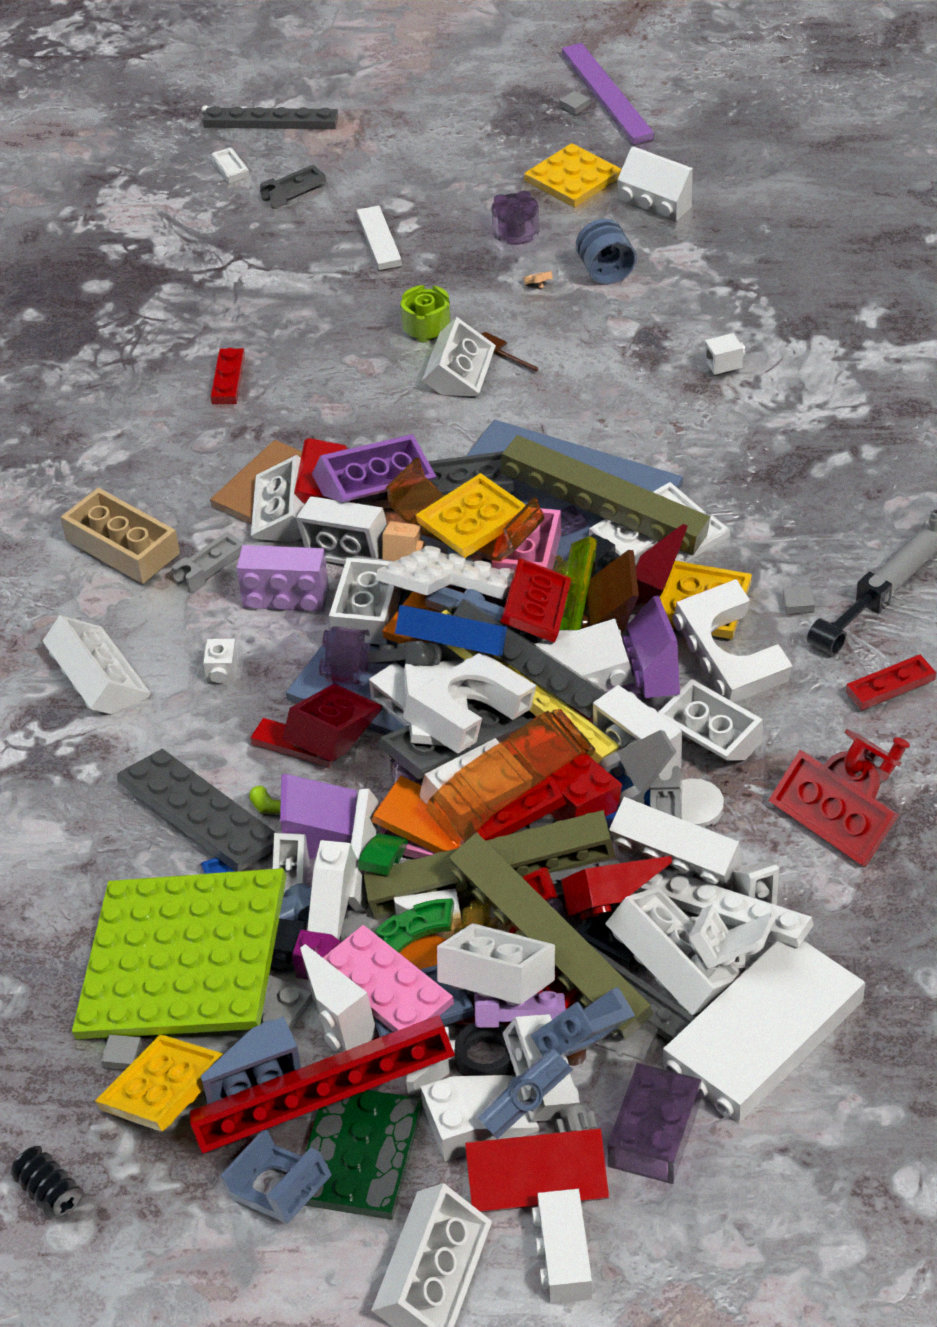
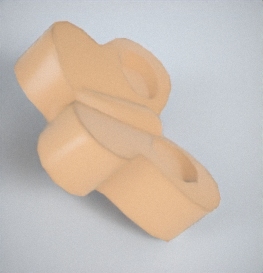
(538, 278)

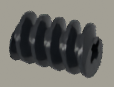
(46, 1182)

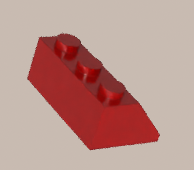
(312, 450)

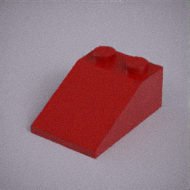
(599, 888)

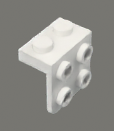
(722, 946)

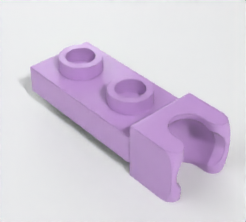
(491, 1010)

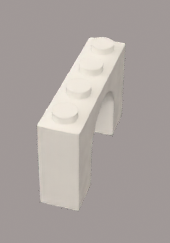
(732, 675)
(477, 678)

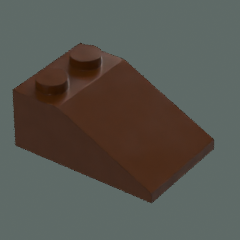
(612, 593)

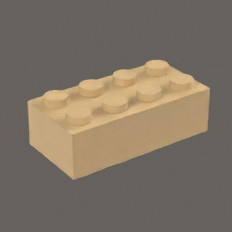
(120, 535)

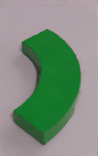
(420, 921)

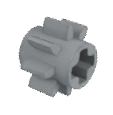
(575, 1119)

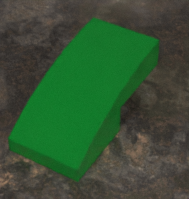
(382, 853)

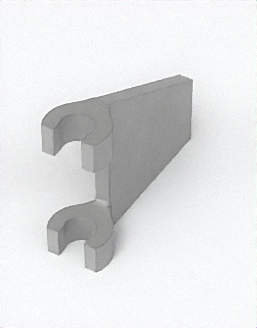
(642, 761)

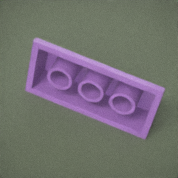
(367, 468)
(653, 651)

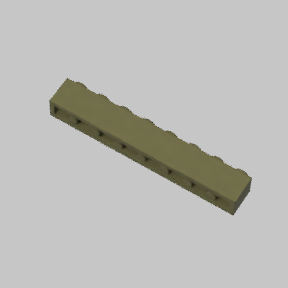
(602, 493)
(551, 846)
(532, 917)

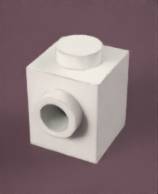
(724, 353)
(220, 661)

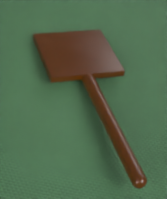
(499, 344)

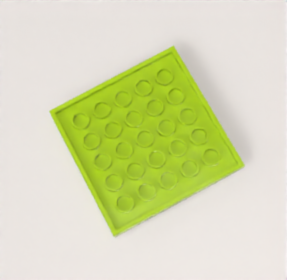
(181, 954)

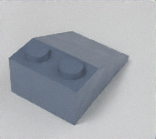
(256, 1058)

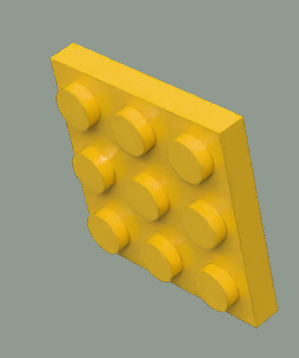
(572, 175)
(470, 515)
(691, 579)
(158, 1083)

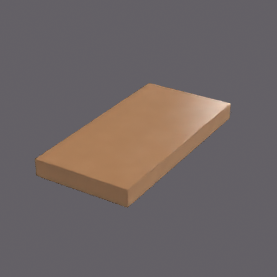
(238, 494)

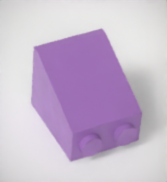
(317, 810)

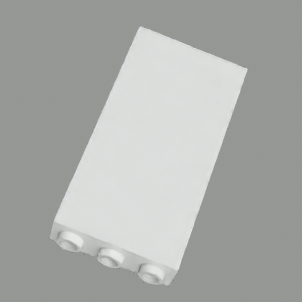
(764, 1026)

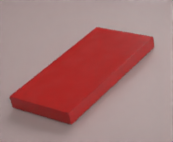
(536, 600)
(516, 1169)

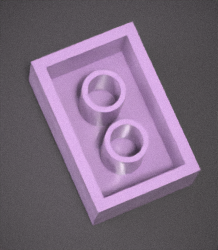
(283, 578)

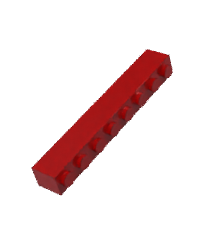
(320, 1084)

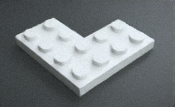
(431, 570)

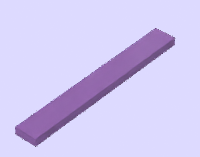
(608, 94)

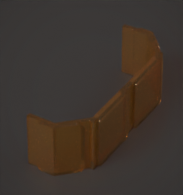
(414, 492)
(506, 774)

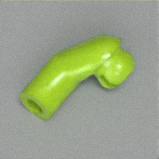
(263, 802)

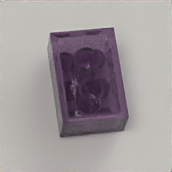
(654, 1123)

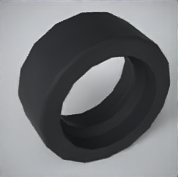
(472, 1035)

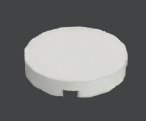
(701, 802)

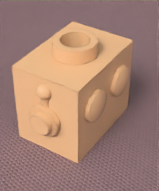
(401, 540)

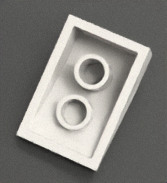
(340, 1004)
(453, 1109)

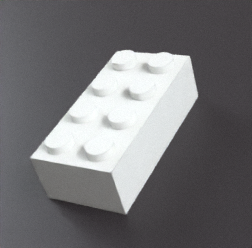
(693, 849)

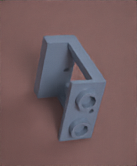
(585, 1026)
(296, 1188)

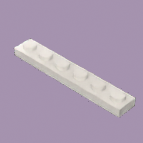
(732, 907)

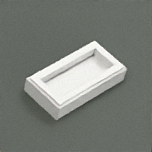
(230, 165)

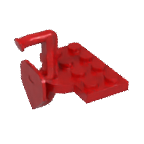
(840, 795)

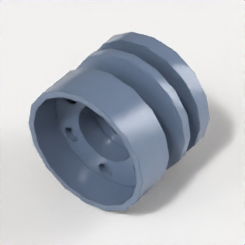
(606, 251)

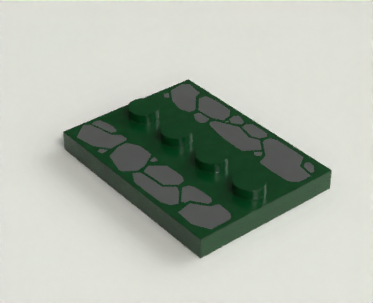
(366, 1150)

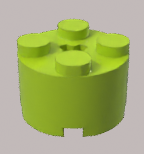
(425, 312)

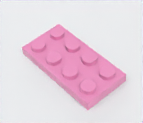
(395, 987)

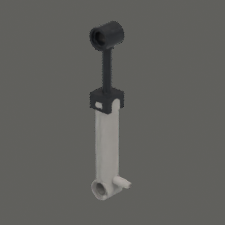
(876, 589)

